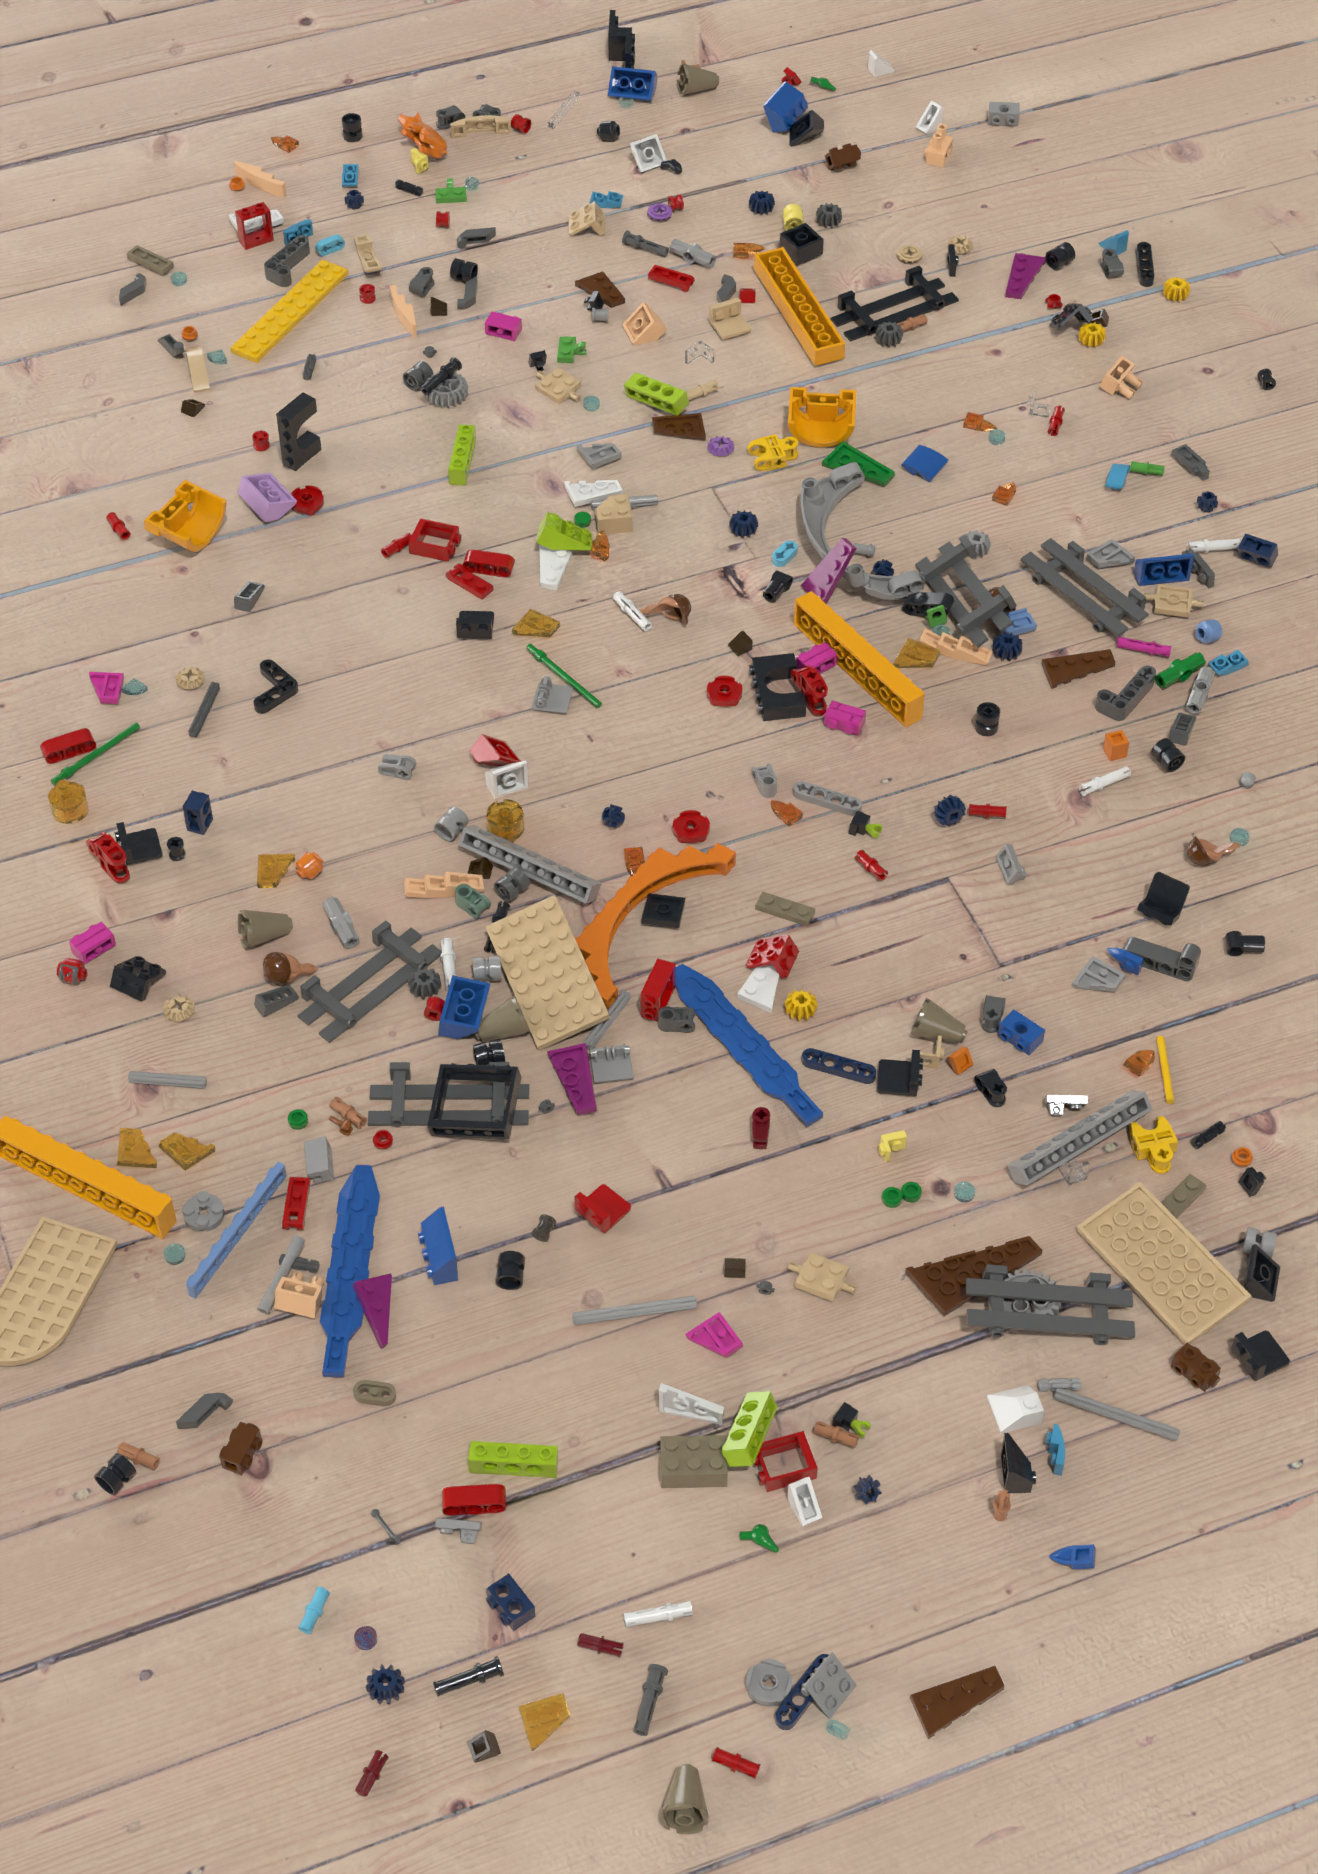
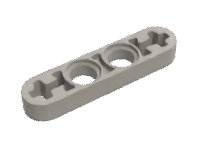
(826, 801)

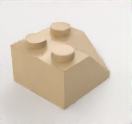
(614, 515)

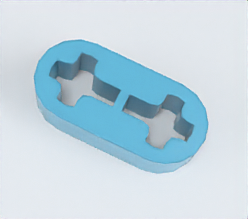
(330, 245)
(787, 555)

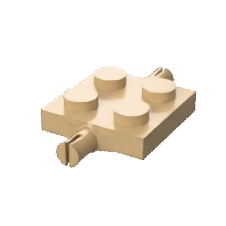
(558, 385)
(1173, 600)
(821, 1277)

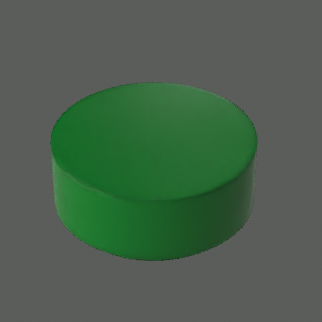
(582, 519)
(297, 1119)
(911, 1192)
(892, 1197)

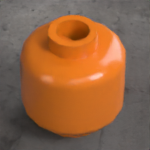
(309, 865)

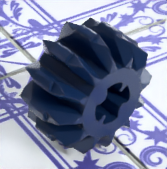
(761, 202)
(743, 523)
(1007, 646)
(949, 810)
(381, 1692)

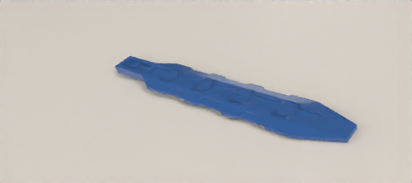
(744, 1042)
(349, 1263)

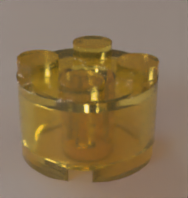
(68, 802)
(505, 819)

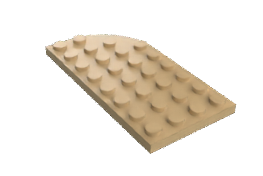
(49, 1289)

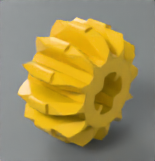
(1176, 289)
(1092, 334)
(801, 1005)

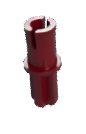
(600, 1644)
(371, 1773)

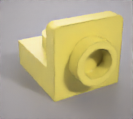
(420, 160)
(891, 1142)

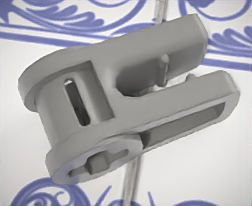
(396, 766)

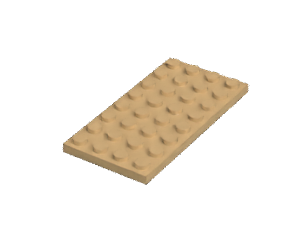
(547, 972)
(1164, 1263)

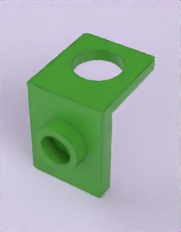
(936, 620)

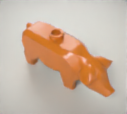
(424, 136)

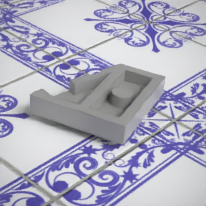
(599, 454)
(1110, 555)

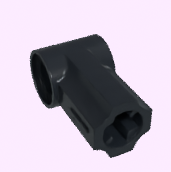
(779, 583)
(1238, 943)

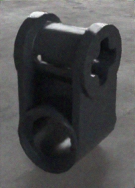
(991, 1087)

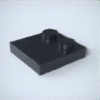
(663, 910)

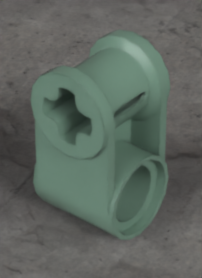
(471, 900)

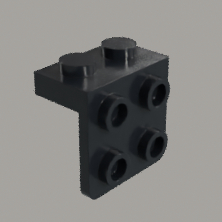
(1080, 312)
(475, 624)
(138, 845)
(1164, 899)
(134, 976)
(899, 1076)
(1259, 1354)

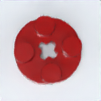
(308, 506)
(728, 698)
(691, 835)

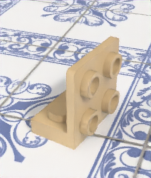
(585, 217)
(727, 319)

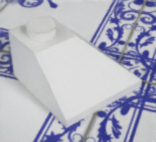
(648, 153)
(507, 779)
(1016, 1408)

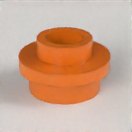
(236, 183)
(189, 333)
(1242, 1152)

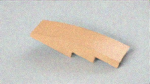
(256, 177)
(404, 312)
(958, 649)
(441, 886)

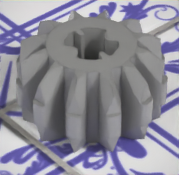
(980, 542)

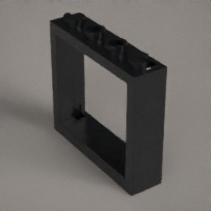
(473, 1129)

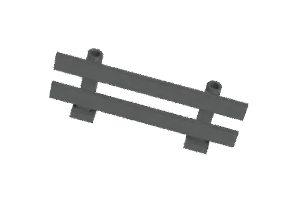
(1073, 560)
(990, 606)
(330, 1000)
(400, 1092)
(1094, 1293)

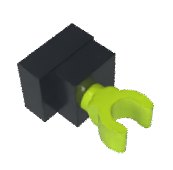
(860, 825)
(847, 1418)

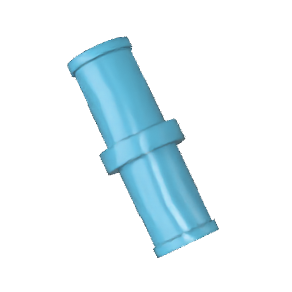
(314, 1610)

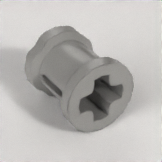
(599, 314)

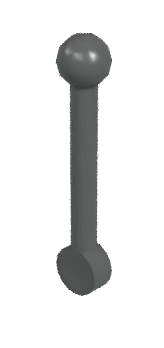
(375, 1513)

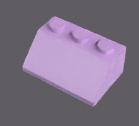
(266, 496)

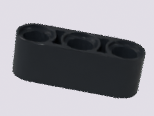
(920, 602)

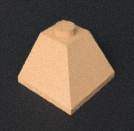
(644, 325)

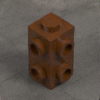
(847, 155)
(1196, 1367)
(241, 1448)

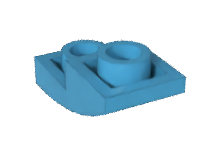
(350, 175)
(611, 200)
(301, 228)
(1117, 476)
(1229, 664)
(1057, 1449)

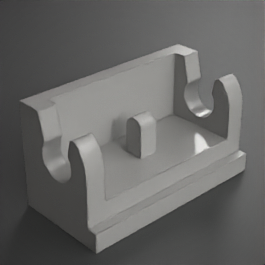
(319, 1159)

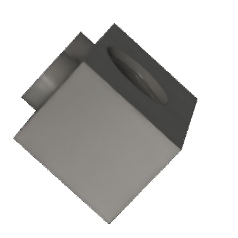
(1003, 113)

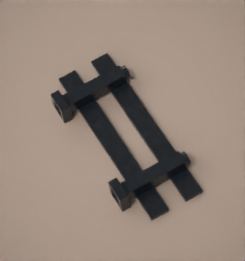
(861, 313)

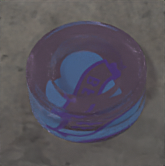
(365, 1638)

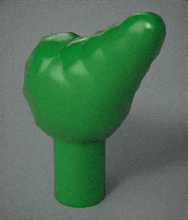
(823, 83)
(760, 1536)

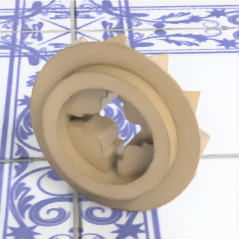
(962, 244)
(914, 251)
(195, 681)
(173, 1013)

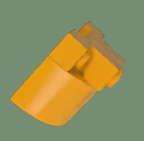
(821, 423)
(184, 527)

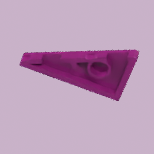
(375, 1300)

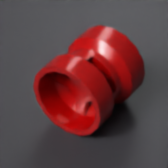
(520, 123)

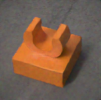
(960, 1060)

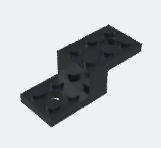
(620, 42)

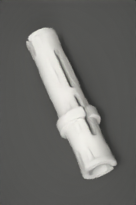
(1213, 545)
(643, 622)
(1099, 782)
(448, 958)
(656, 1614)

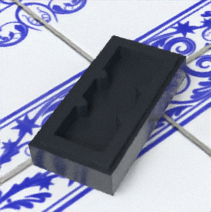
(952, 260)

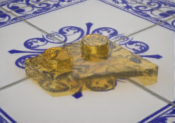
(536, 625)
(916, 655)
(272, 868)
(134, 1150)
(185, 1150)
(543, 1718)

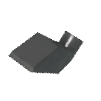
(475, 236)
(133, 289)
(727, 289)
(470, 294)
(171, 345)
(203, 1409)

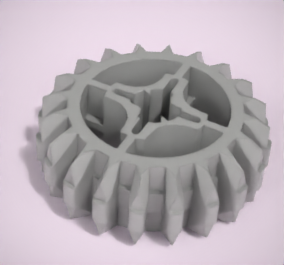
(449, 392)

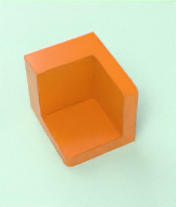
(1116, 745)

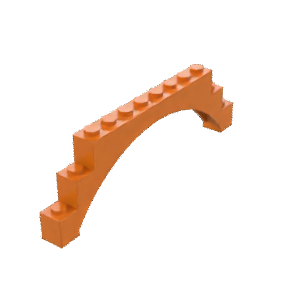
(656, 873)

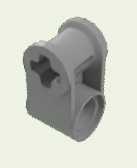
(765, 780)

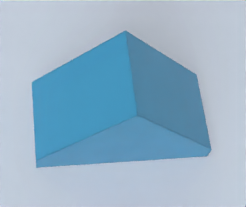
(1116, 242)

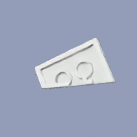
(256, 223)
(586, 492)
(553, 567)
(760, 988)
(689, 1406)

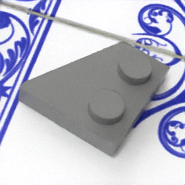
(1099, 977)

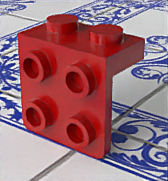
(774, 951)
(602, 1207)

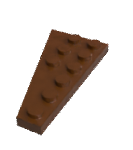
(946, 1280)

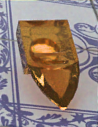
(285, 143)
(743, 250)
(976, 422)
(1004, 494)
(601, 546)
(786, 812)
(633, 859)
(1140, 1061)

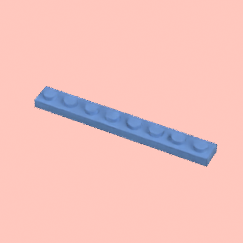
(236, 1230)

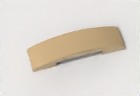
(480, 124)
(366, 253)
(197, 369)

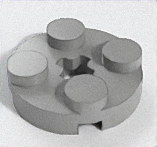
(200, 1202)
(771, 1695)

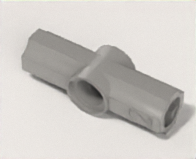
(692, 253)
(1200, 690)
(341, 922)

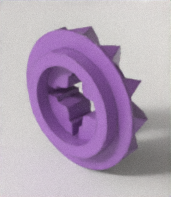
(665, 210)
(726, 448)

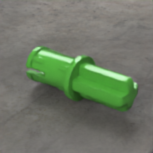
(1147, 468)

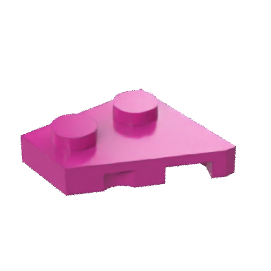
(107, 686)
(716, 1336)

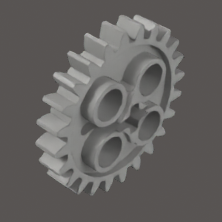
(1022, 1305)

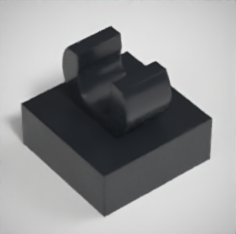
(594, 301)
(537, 359)
(1252, 1181)

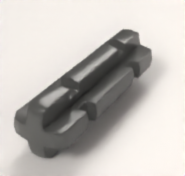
(309, 366)
(303, 1264)

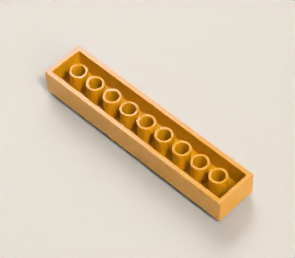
(799, 306)
(860, 659)
(86, 1177)

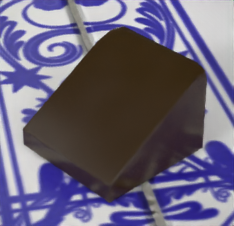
(438, 307)
(1100, 317)
(191, 407)
(741, 644)
(481, 867)
(735, 1268)
(484, 1746)

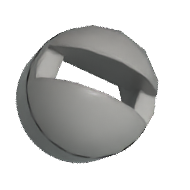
(1247, 779)

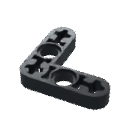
(285, 687)

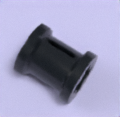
(1266, 379)
(176, 849)

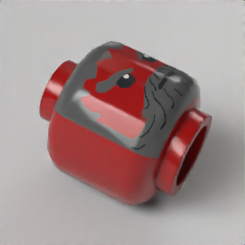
(71, 971)

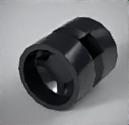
(352, 127)
(1060, 255)
(461, 270)
(987, 719)
(1167, 753)
(492, 1053)
(510, 1270)
(112, 1477)

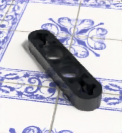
(1147, 264)

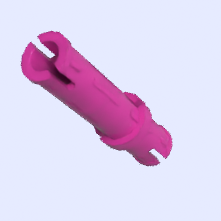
(1142, 646)

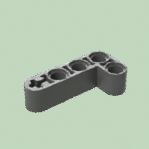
(279, 265)
(1121, 705)
(1164, 959)

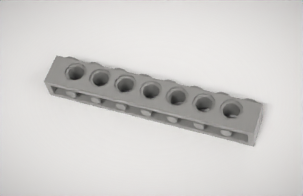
(531, 863)
(1079, 1137)

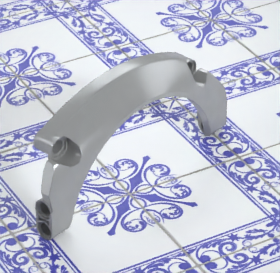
(817, 503)

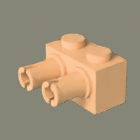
(939, 147)
(1117, 375)
(299, 1296)

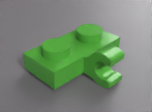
(450, 194)
(568, 349)

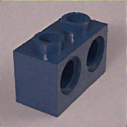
(1258, 550)
(197, 812)
(514, 1600)

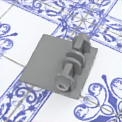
(552, 697)
(611, 1063)
(829, 1685)

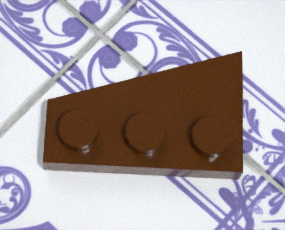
(600, 282)
(682, 425)

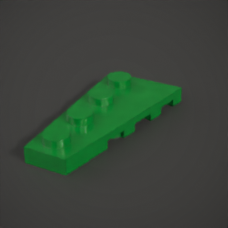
(872, 469)

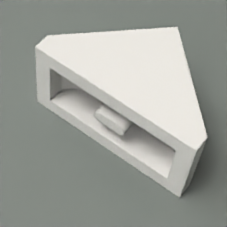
(877, 65)
(931, 118)
(803, 1501)

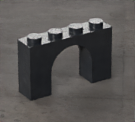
(289, 420)
(772, 704)

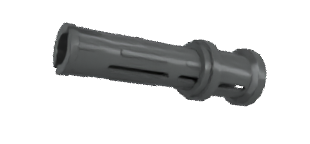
(639, 242)
(652, 1689)

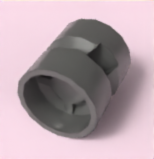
(417, 375)
(511, 884)

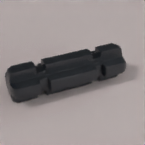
(408, 187)
(1208, 1134)

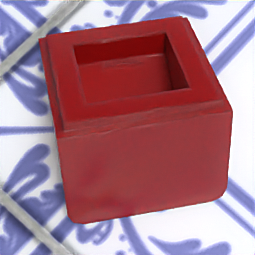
(747, 295)

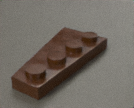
(1069, 667)
(949, 1701)

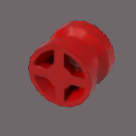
(676, 202)
(442, 219)
(367, 293)
(261, 440)
(434, 1008)

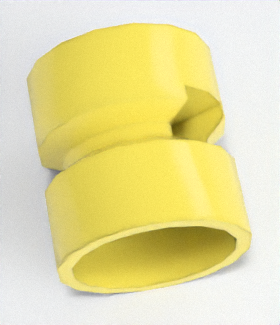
(792, 216)

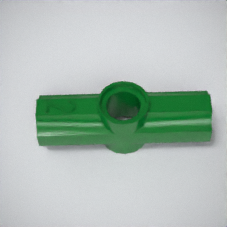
(1180, 670)

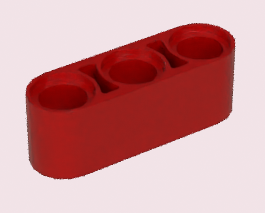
(489, 563)
(68, 745)
(474, 1499)

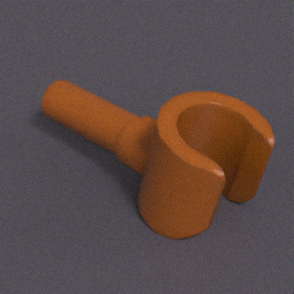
(345, 1126)

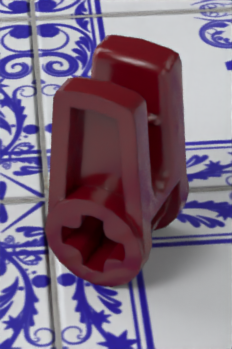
(760, 1127)

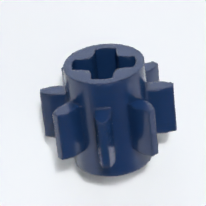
(354, 199)
(1207, 502)
(883, 568)
(613, 816)
(864, 1485)

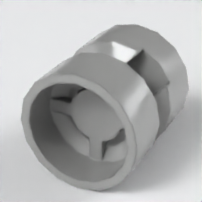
(451, 823)
(487, 968)
(1267, 1241)

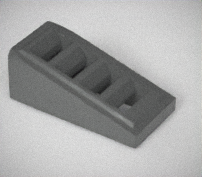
(247, 598)
(1181, 730)
(266, 1006)

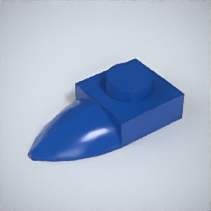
(1129, 961)
(1077, 1556)

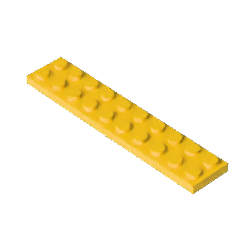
(289, 311)

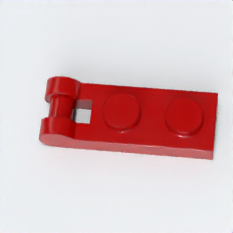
(671, 277)
(469, 581)
(296, 1202)

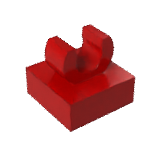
(791, 77)

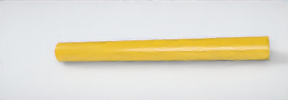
(1165, 1070)

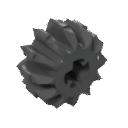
(829, 215)
(889, 334)
(424, 983)

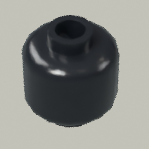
(608, 130)

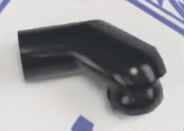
(673, 164)

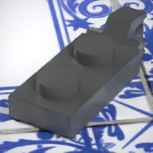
(1191, 461)
(1202, 569)

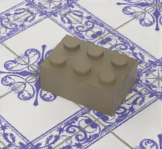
(693, 1461)

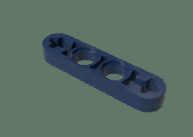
(837, 1068)
(797, 1711)

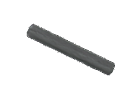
(204, 709)

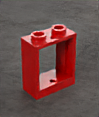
(263, 235)
(434, 529)
(658, 989)
(782, 1444)

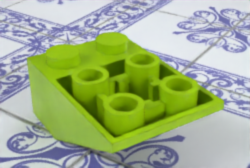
(562, 534)

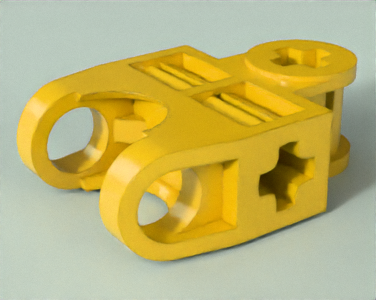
(773, 451)
(1154, 1144)

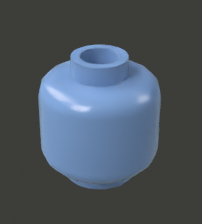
(1209, 631)

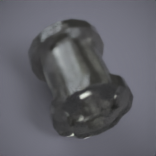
(544, 1227)

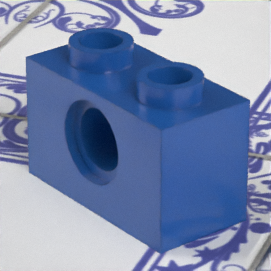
(1021, 1032)

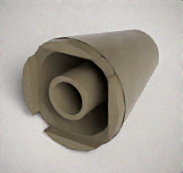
(695, 79)
(262, 926)
(503, 1022)
(936, 1022)
(685, 1802)

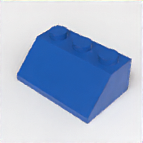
(632, 83)
(785, 107)
(1163, 569)
(463, 1007)
(438, 1248)

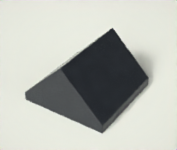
(1261, 1275)

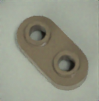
(375, 1391)

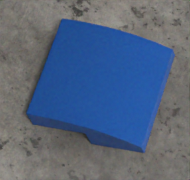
(924, 462)

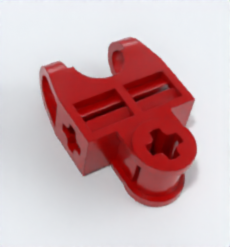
(812, 684)
(110, 856)

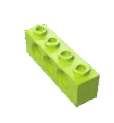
(656, 393)
(462, 455)
(749, 1429)
(513, 1459)

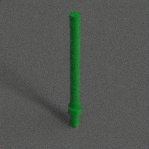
(541, 656)
(68, 772)

